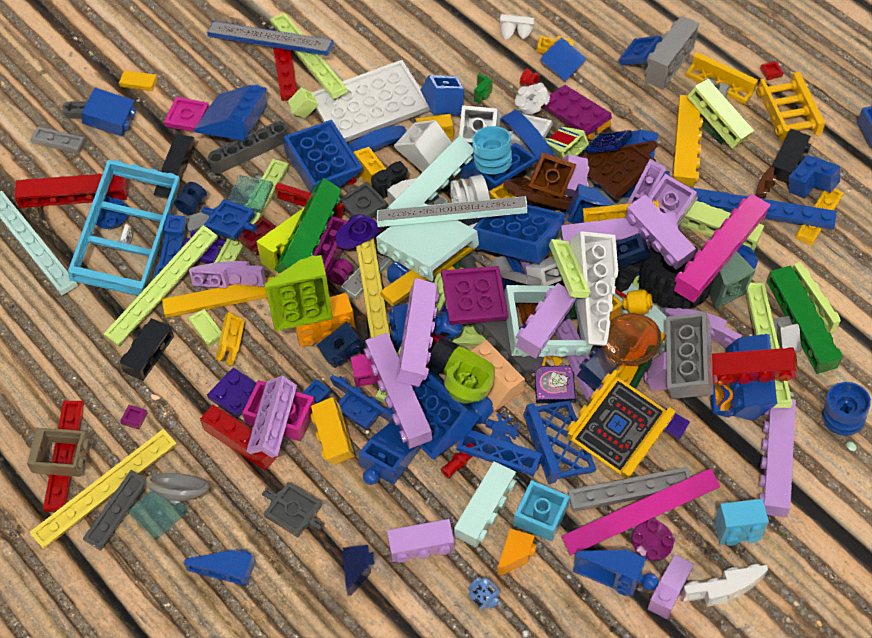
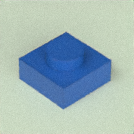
(318, 391)

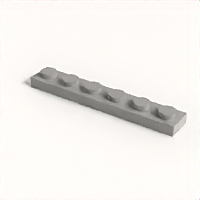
(624, 489)

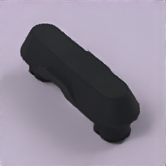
(626, 276)

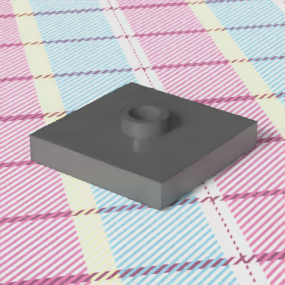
(363, 201)

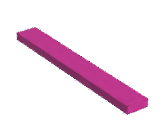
(640, 512)

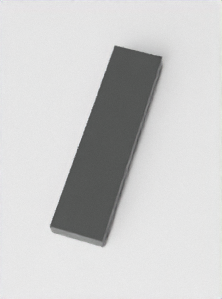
(115, 510)

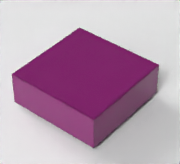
(133, 417)

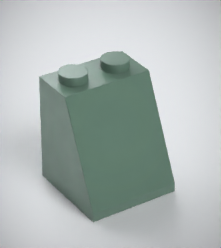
(731, 281)

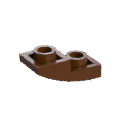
(765, 183)

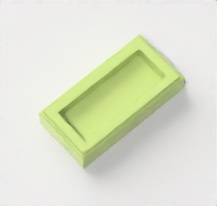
(205, 327)

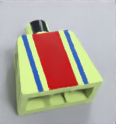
(567, 141)

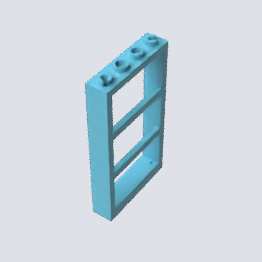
(111, 281)

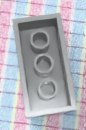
(671, 52)
(689, 355)

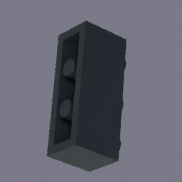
(791, 154)
(146, 349)

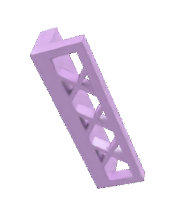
(274, 416)

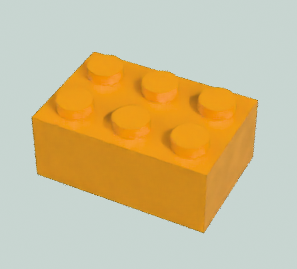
(316, 332)

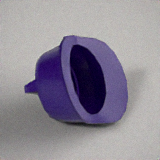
(356, 231)

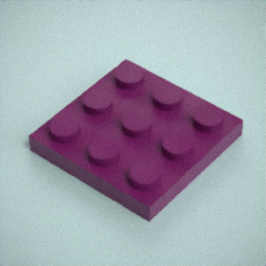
(474, 295)

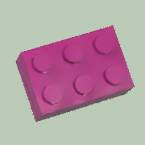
(298, 417)

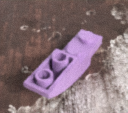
(226, 273)
(719, 332)

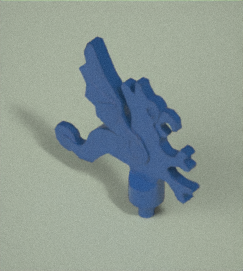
(500, 428)

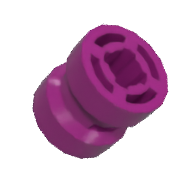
(341, 270)

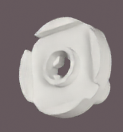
(537, 93)

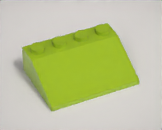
(299, 295)

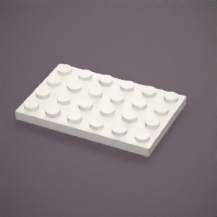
(373, 101)

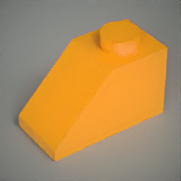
(516, 551)

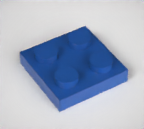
(639, 50)

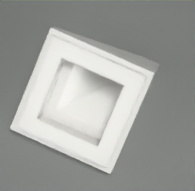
(126, 235)

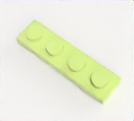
(569, 269)
(823, 307)

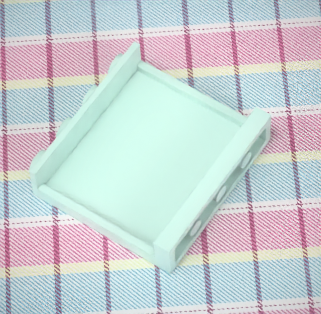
(425, 245)

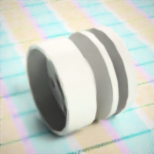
(475, 191)

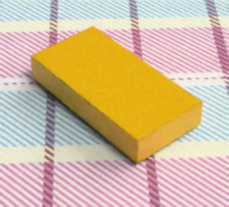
(138, 80)

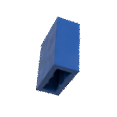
(108, 111)

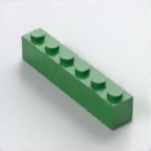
(310, 224)
(796, 304)

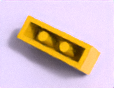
(332, 431)

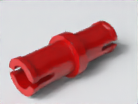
(458, 461)

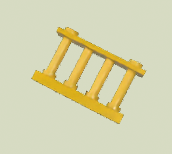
(802, 97)

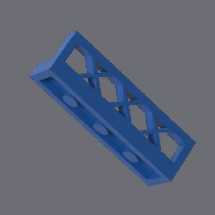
(500, 450)

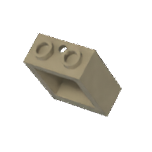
(40, 444)

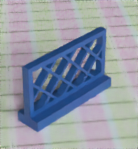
(542, 441)

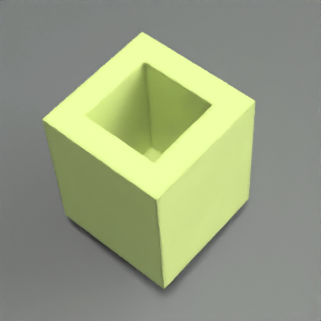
(302, 103)

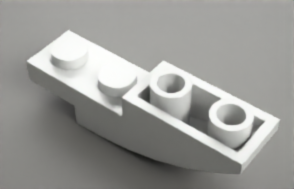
(732, 585)

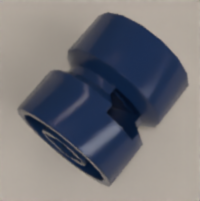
(190, 198)

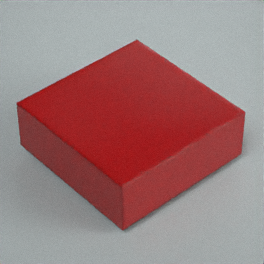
(771, 70)

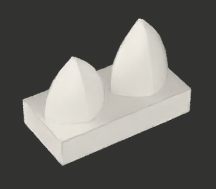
(510, 22)

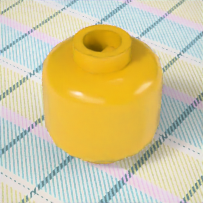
(638, 302)

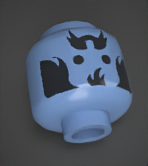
(484, 593)

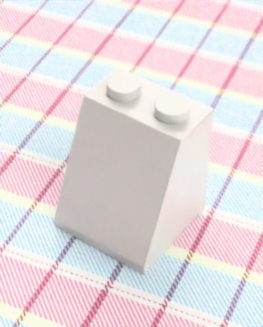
(476, 118)
(423, 143)

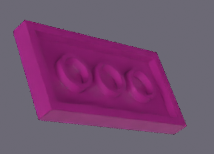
(576, 110)

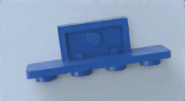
(358, 406)

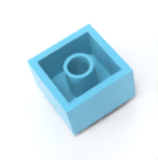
(541, 510)
(741, 522)

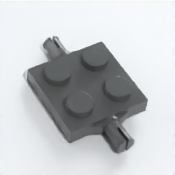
(292, 509)

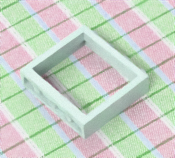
(535, 294)

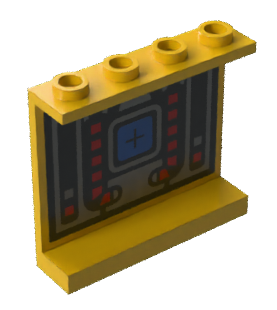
(619, 425)

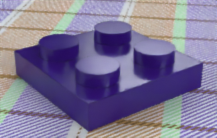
(232, 392)

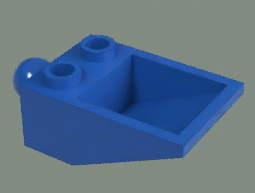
(386, 456)
(615, 569)

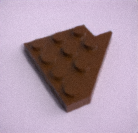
(619, 169)
(520, 188)

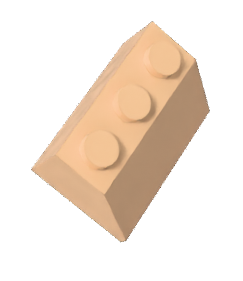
(507, 380)

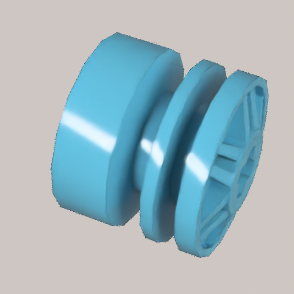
(492, 150)

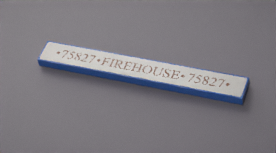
(270, 38)

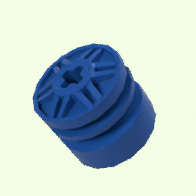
(846, 408)

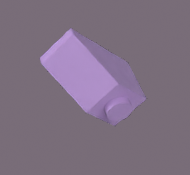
(657, 373)

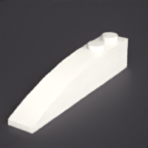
(599, 265)

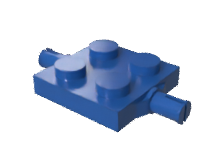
(229, 219)

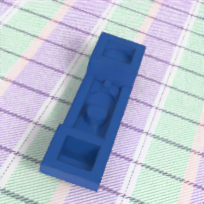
(527, 133)
(379, 138)
(173, 240)

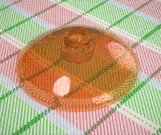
(632, 330)

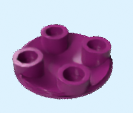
(652, 540)

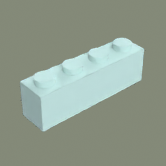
(485, 504)

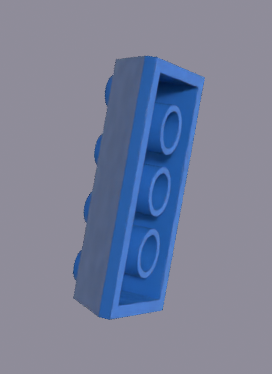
(755, 397)

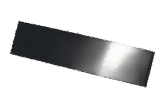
(175, 161)

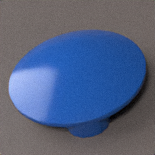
(110, 219)

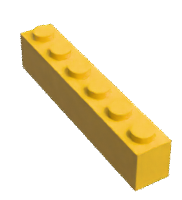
(686, 143)

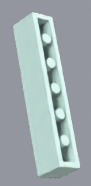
(435, 175)

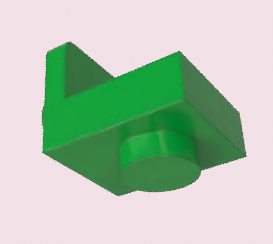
(483, 88)

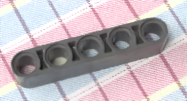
(253, 146)

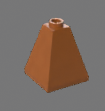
(552, 174)

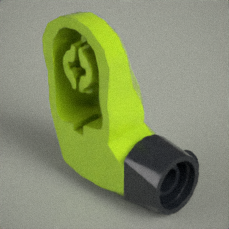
(467, 374)

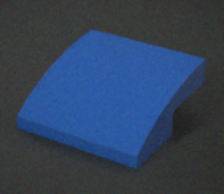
(563, 59)

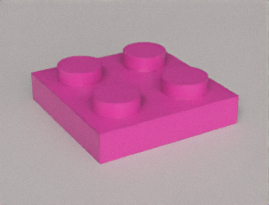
(185, 114)

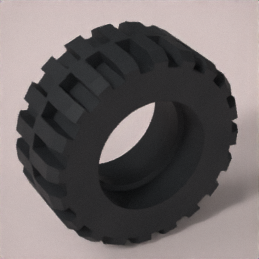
(659, 278)

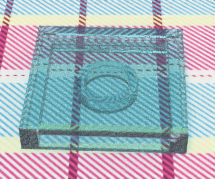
(251, 192)
(156, 514)

